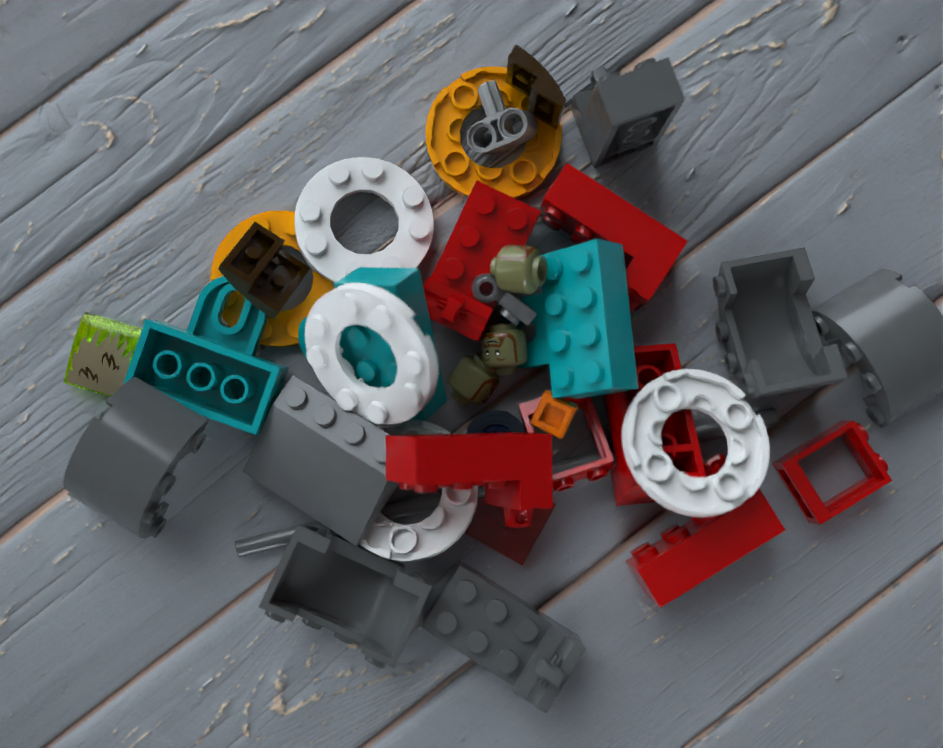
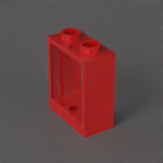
(593, 470)
(803, 492)

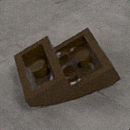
(535, 81)
(263, 270)

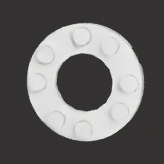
(362, 175)
(393, 320)
(654, 470)
(432, 534)

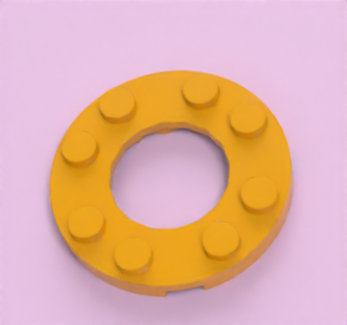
(449, 158)
(284, 329)

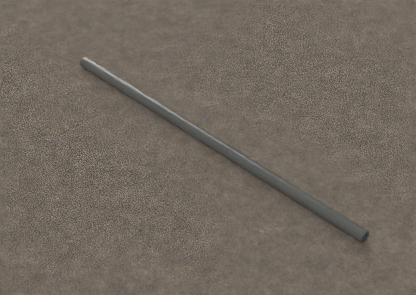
(431, 500)

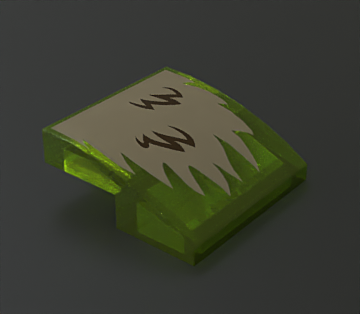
(101, 354)

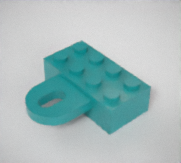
(583, 322)
(367, 349)
(210, 364)

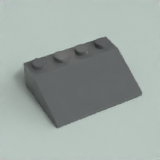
(323, 460)

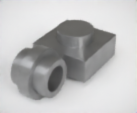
(513, 307)

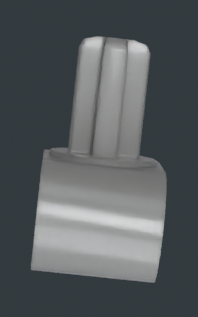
(500, 123)

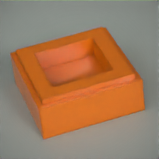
(554, 414)

